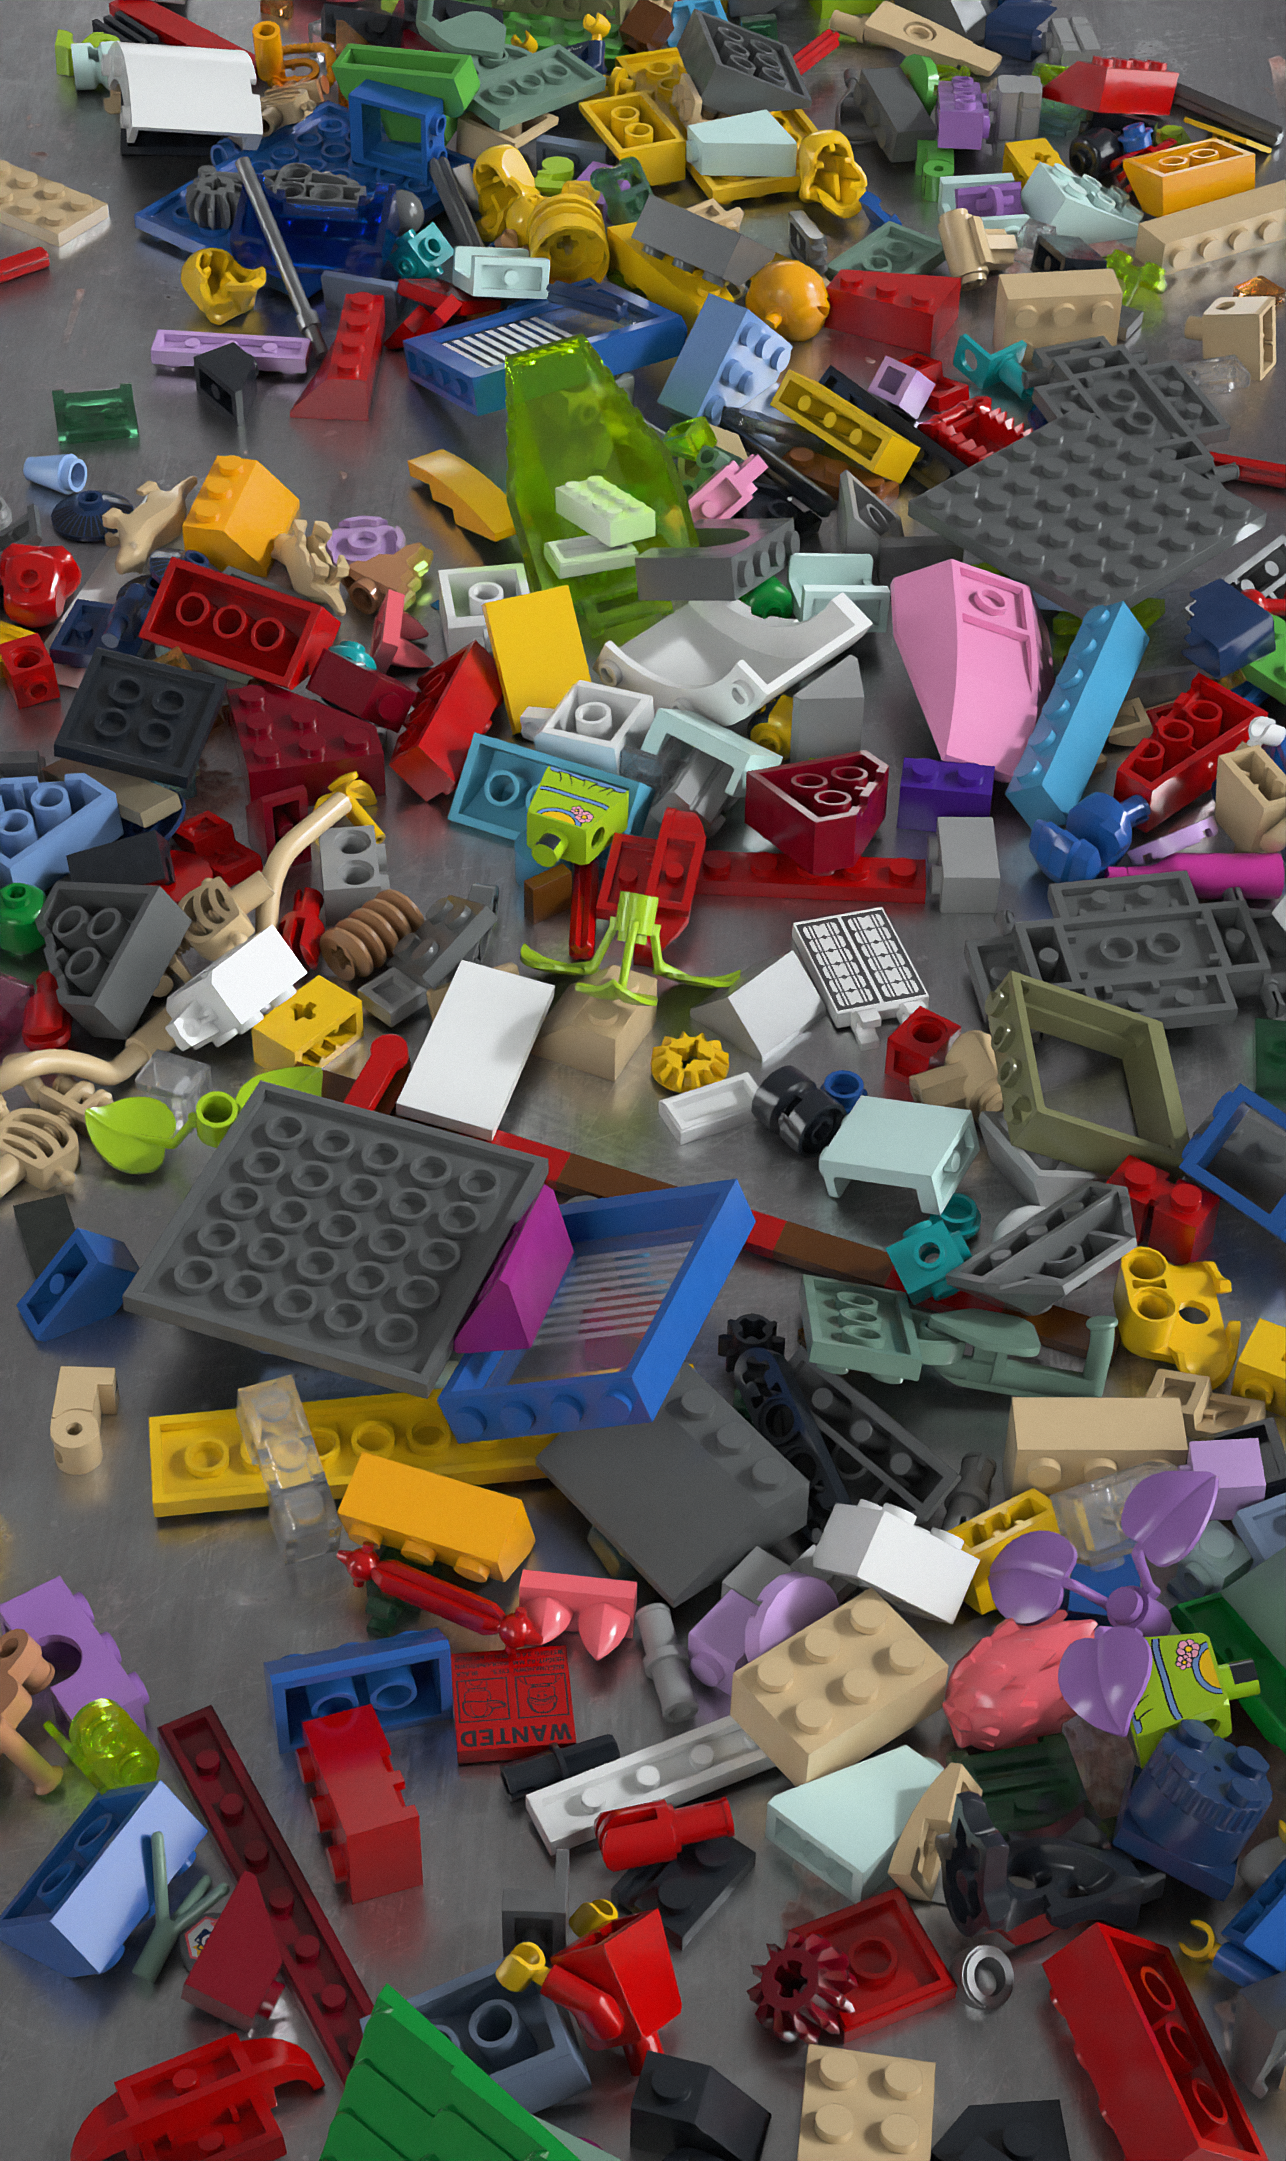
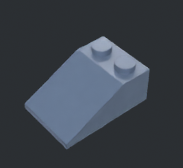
(510, 2035)

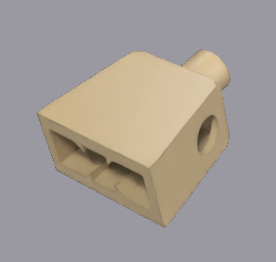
(1240, 328)

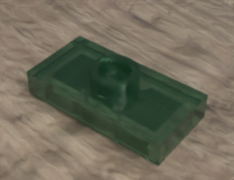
(1269, 1059)

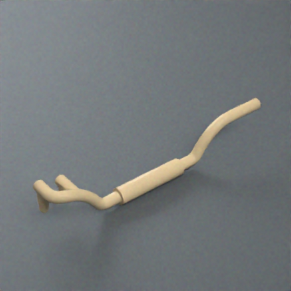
(26, 1067)

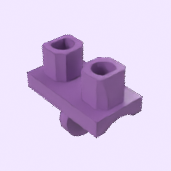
(990, 199)

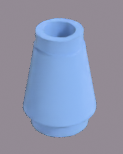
(58, 472)

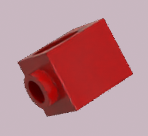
(28, 671)
(919, 1044)

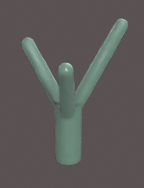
(166, 1929)

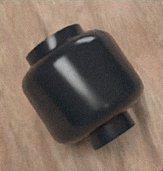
(1094, 151)

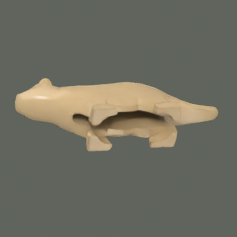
(148, 525)
(311, 565)

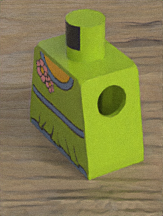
(574, 818)
(1188, 1686)

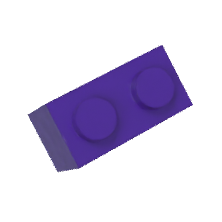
(942, 790)

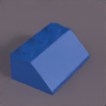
(399, 1675)
(100, 1880)

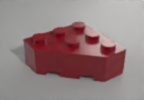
(297, 741)
(819, 808)

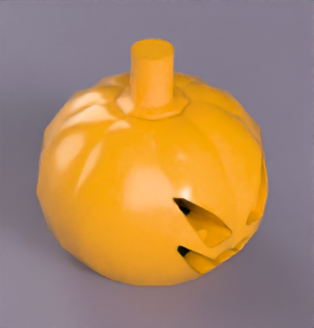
(789, 299)

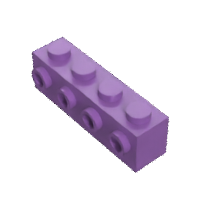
(961, 114)

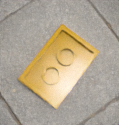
(535, 649)

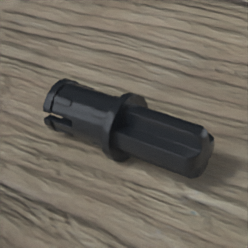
(555, 1765)

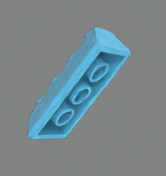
(504, 777)

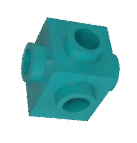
(421, 253)
(914, 1252)

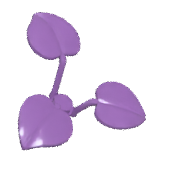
(1108, 1673)

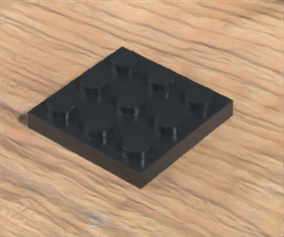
(140, 718)

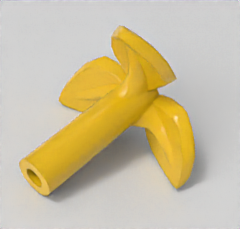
(360, 795)

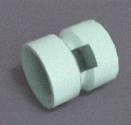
(88, 64)

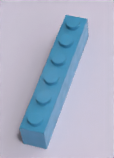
(1078, 715)

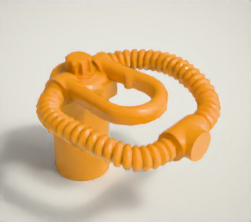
(270, 54)

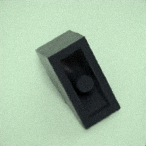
(228, 380)
(695, 2107)

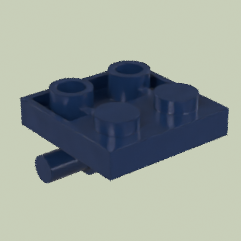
(101, 626)

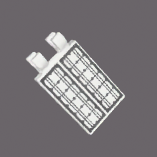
(860, 971)

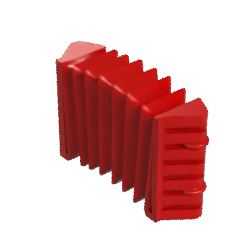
(973, 430)

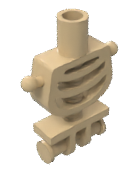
(291, 102)
(216, 923)
(33, 1136)

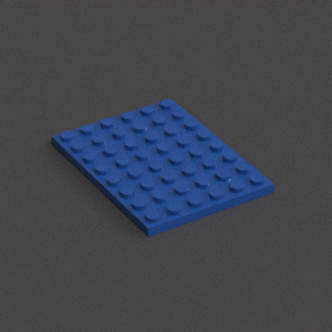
(318, 141)

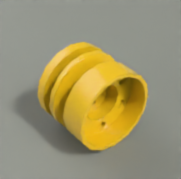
(579, 254)

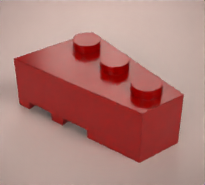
(894, 307)
(361, 1804)

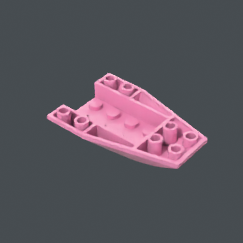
(974, 660)

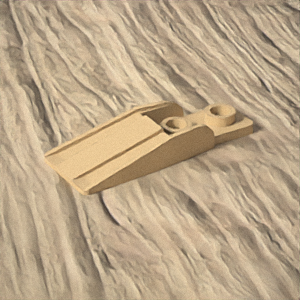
(921, 36)

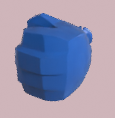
(1094, 838)

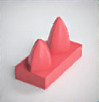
(392, 636)
(593, 1606)

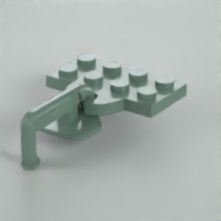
(512, 80)
(880, 1334)

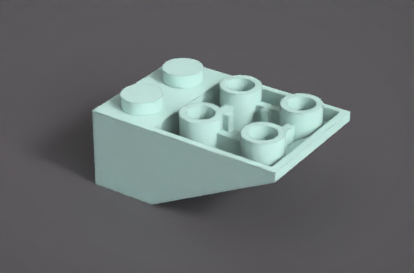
(1079, 205)

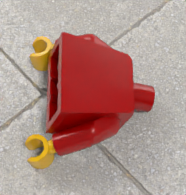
(610, 1979)

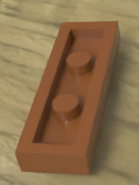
(827, 471)

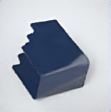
(1013, 28)
(1227, 630)

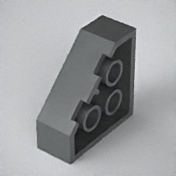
(109, 950)

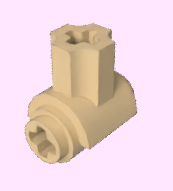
(972, 249)
(966, 1078)

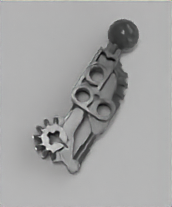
(216, 194)

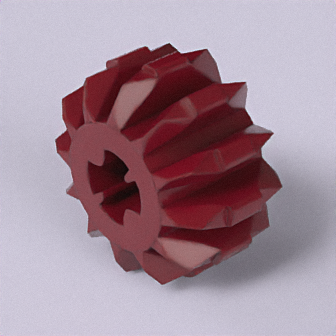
(826, 1982)

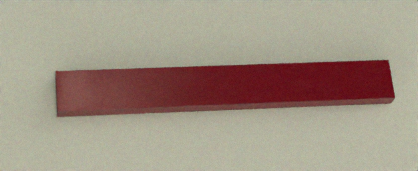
(249, 1840)

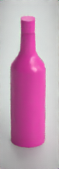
(1212, 873)

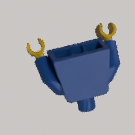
(1254, 1934)

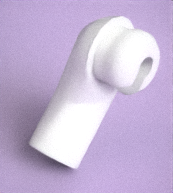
(465, 181)

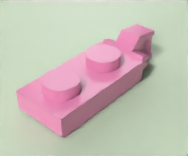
(726, 490)

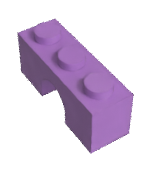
(70, 1642)

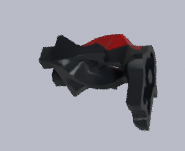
(1069, 1862)

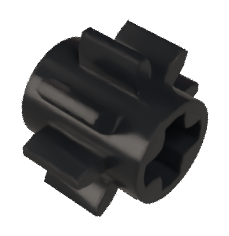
(749, 1332)

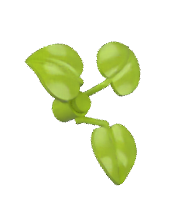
(634, 922)
(138, 1129)

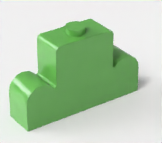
(426, 72)

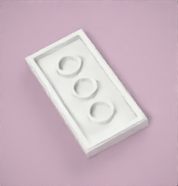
(475, 1050)

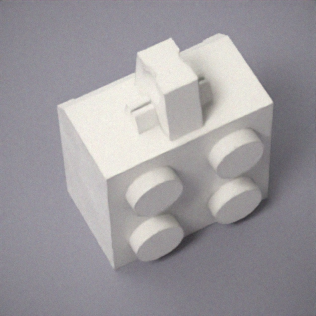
(464, 592)
(590, 725)
(234, 991)
(902, 1562)

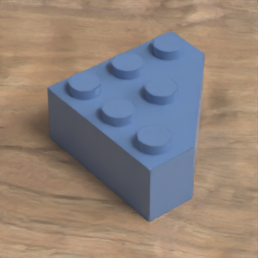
(724, 362)
(51, 821)

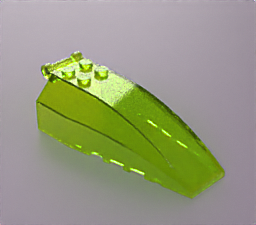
(578, 424)

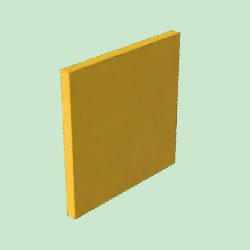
(1226, 136)

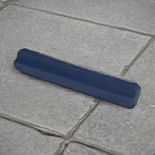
(587, 301)

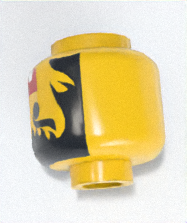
(773, 726)

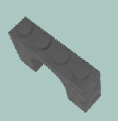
(724, 567)

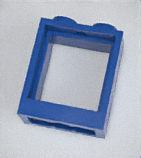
(366, 135)
(1205, 1146)

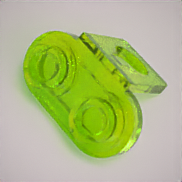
(1147, 277)
(108, 1746)

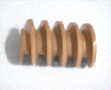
(369, 934)

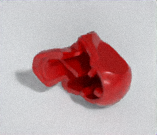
(37, 582)

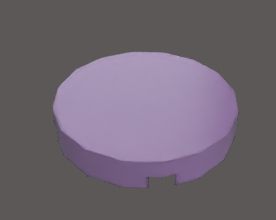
(364, 538)
(1173, 841)
(787, 1608)

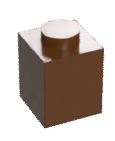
(646, 27)

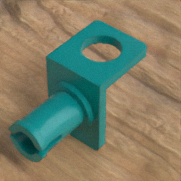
(993, 368)

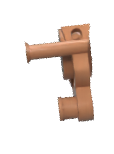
(21, 1675)

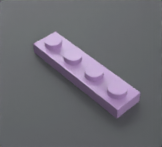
(271, 353)

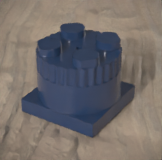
(1194, 1807)

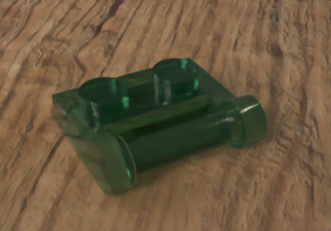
(626, 205)
(95, 415)
(1026, 1799)

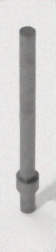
(306, 318)

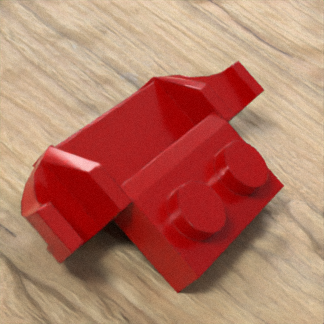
(659, 869)
(199, 2105)

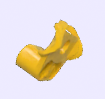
(1149, 1322)

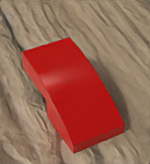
(422, 322)
(946, 392)
(216, 843)

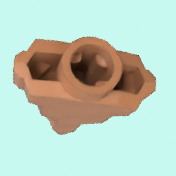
(399, 572)

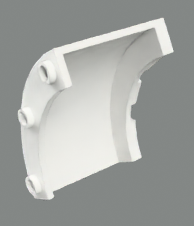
(185, 90)
(725, 659)

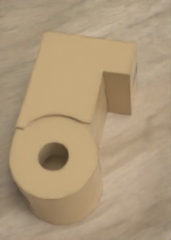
(77, 1414)

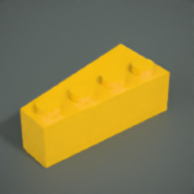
(659, 279)

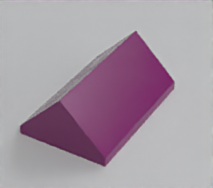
(522, 1282)

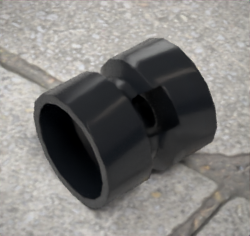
(797, 1111)

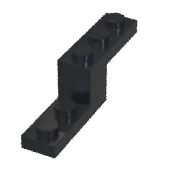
(387, 29)

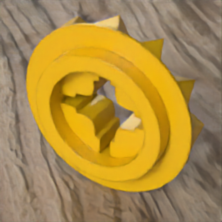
(668, 1066)

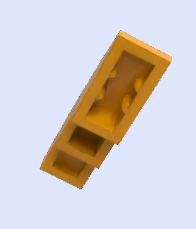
(470, 494)

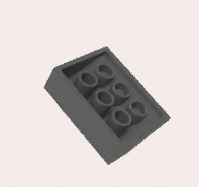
(739, 68)
(681, 1491)

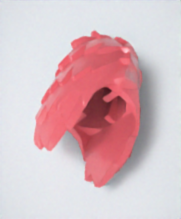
(1009, 1685)

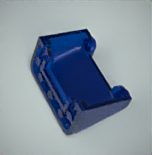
(320, 236)

